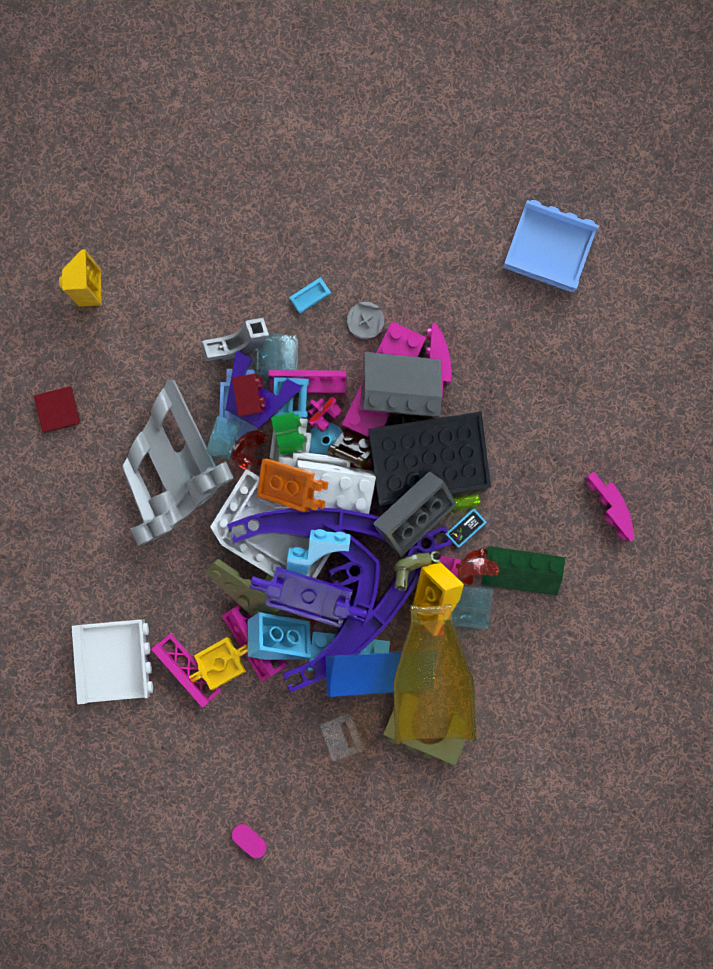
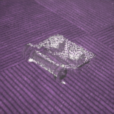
(336, 739)

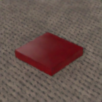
(57, 409)

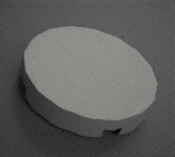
(365, 320)

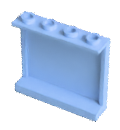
(550, 245)

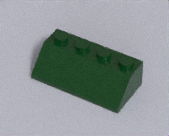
(525, 570)

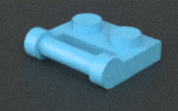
(287, 408)

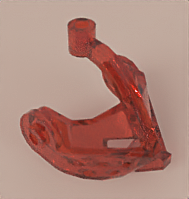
(252, 440)
(480, 566)

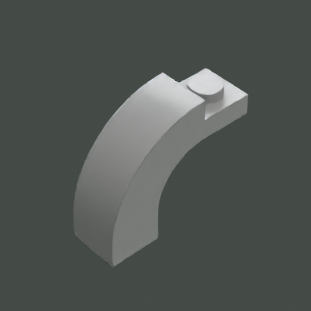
(244, 340)

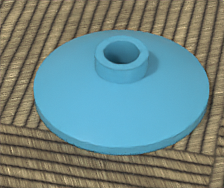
(317, 436)

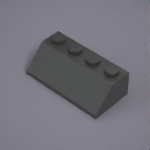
(415, 513)

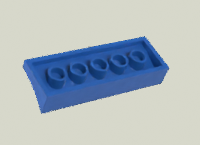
(361, 673)

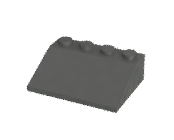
(401, 385)

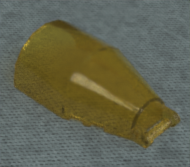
(433, 681)

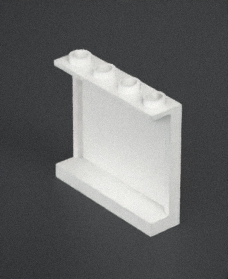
(112, 661)

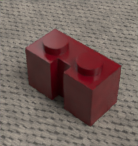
(248, 395)

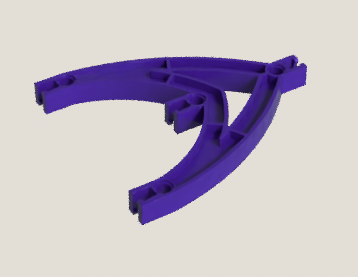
(353, 634)

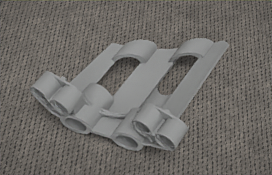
(186, 476)

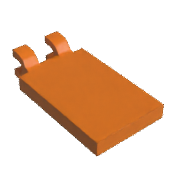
(289, 486)

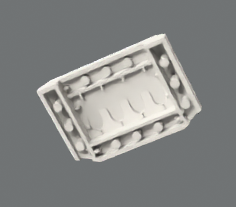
(264, 550)

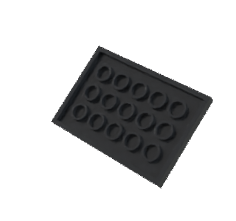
(445, 446)

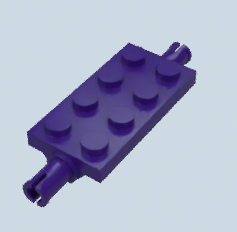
(308, 597)

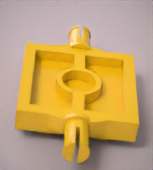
(219, 663)

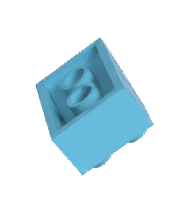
(278, 637)

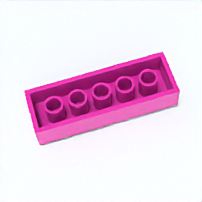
(396, 341)

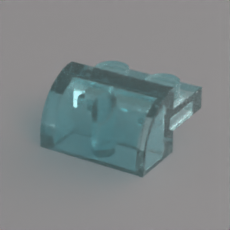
(277, 353)
(223, 437)
(473, 607)

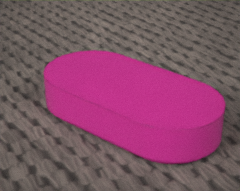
(249, 841)

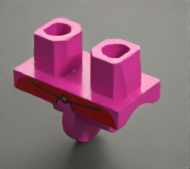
(329, 408)

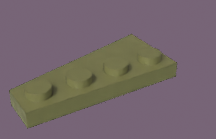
(238, 588)

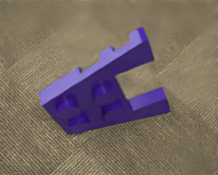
(273, 401)

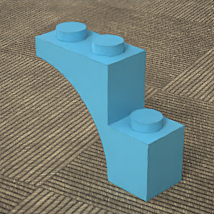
(320, 544)

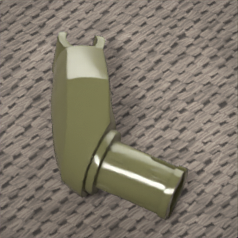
(410, 563)

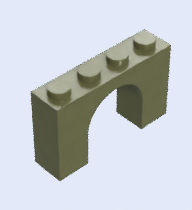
(445, 749)

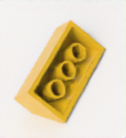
(82, 280)

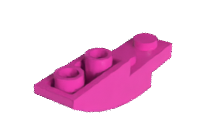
(439, 350)
(617, 513)

